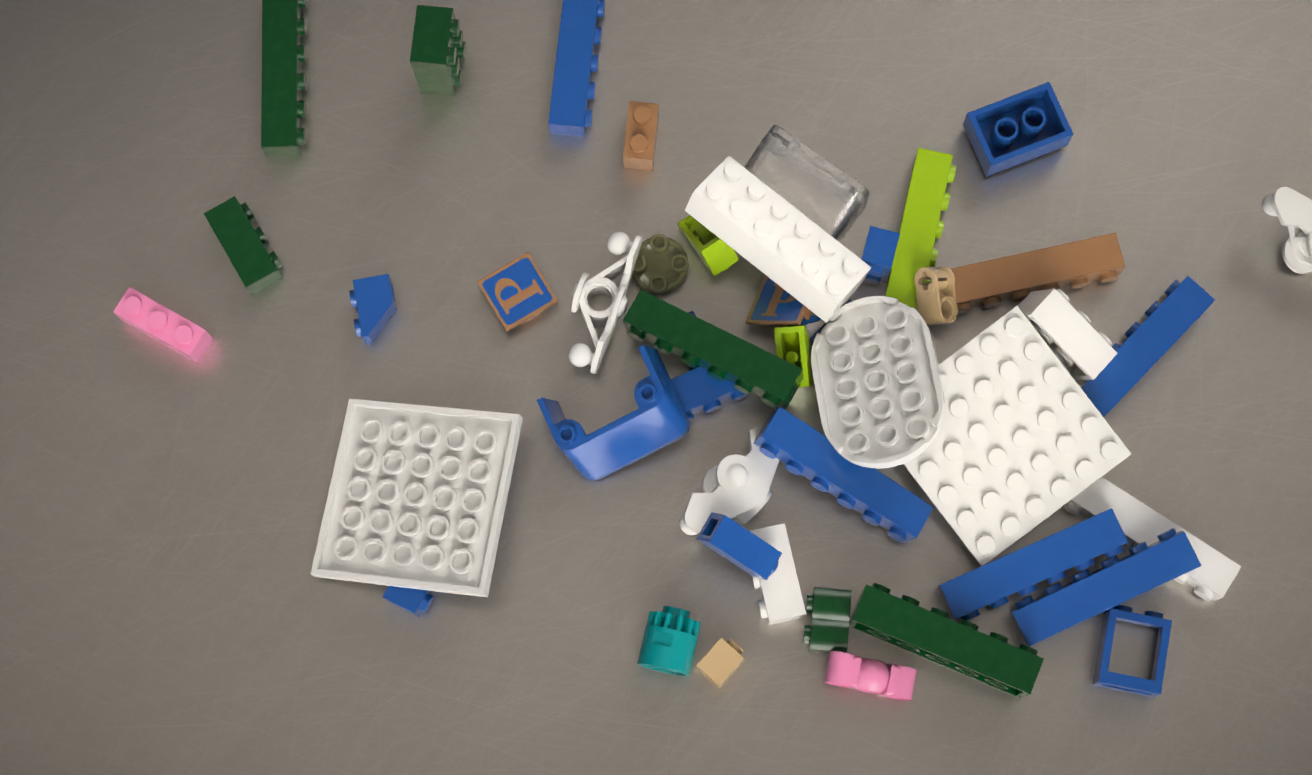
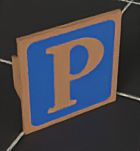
(517, 291)
(776, 306)

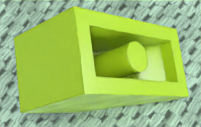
(795, 347)

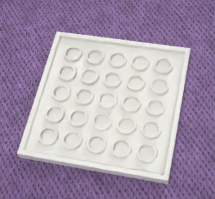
(1011, 438)
(417, 497)

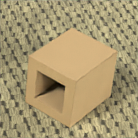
(721, 661)

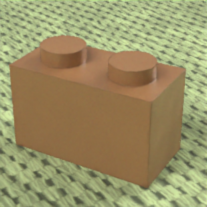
(641, 136)

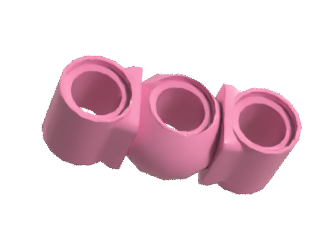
(870, 676)

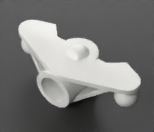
(1296, 213)
(602, 284)
(732, 488)

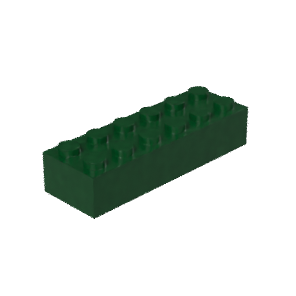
(946, 641)

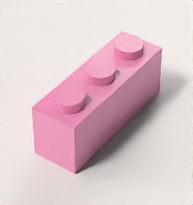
(163, 325)

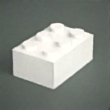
(1068, 333)

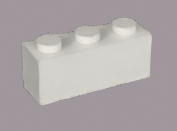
(781, 590)

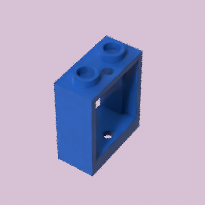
(1124, 682)

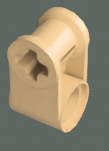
(937, 298)

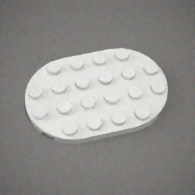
(878, 382)

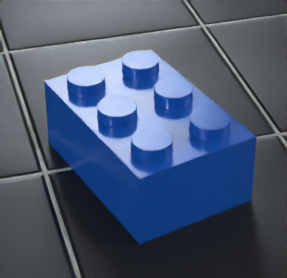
(1017, 129)

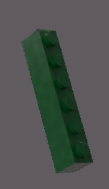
(283, 78)
(713, 349)

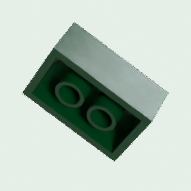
(437, 50)

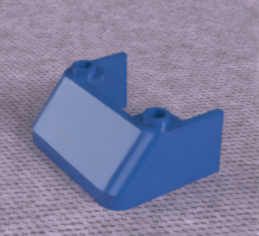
(630, 438)

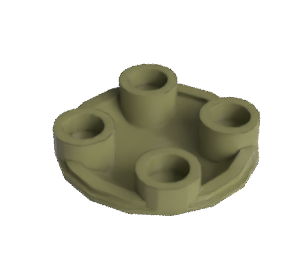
(660, 265)

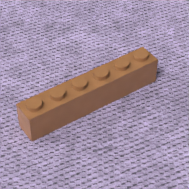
(1037, 270)

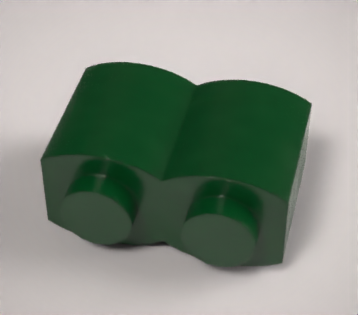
(828, 620)

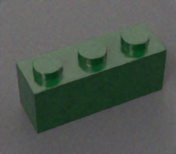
(244, 244)

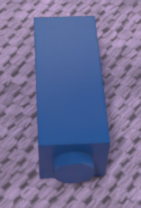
(739, 546)

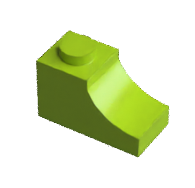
(711, 249)

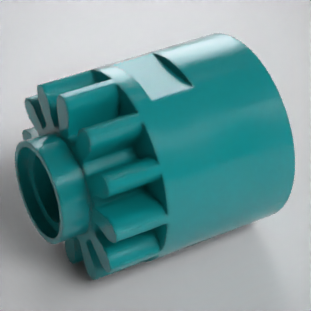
(669, 641)

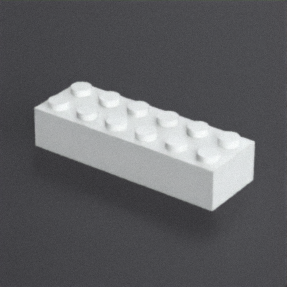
(777, 238)

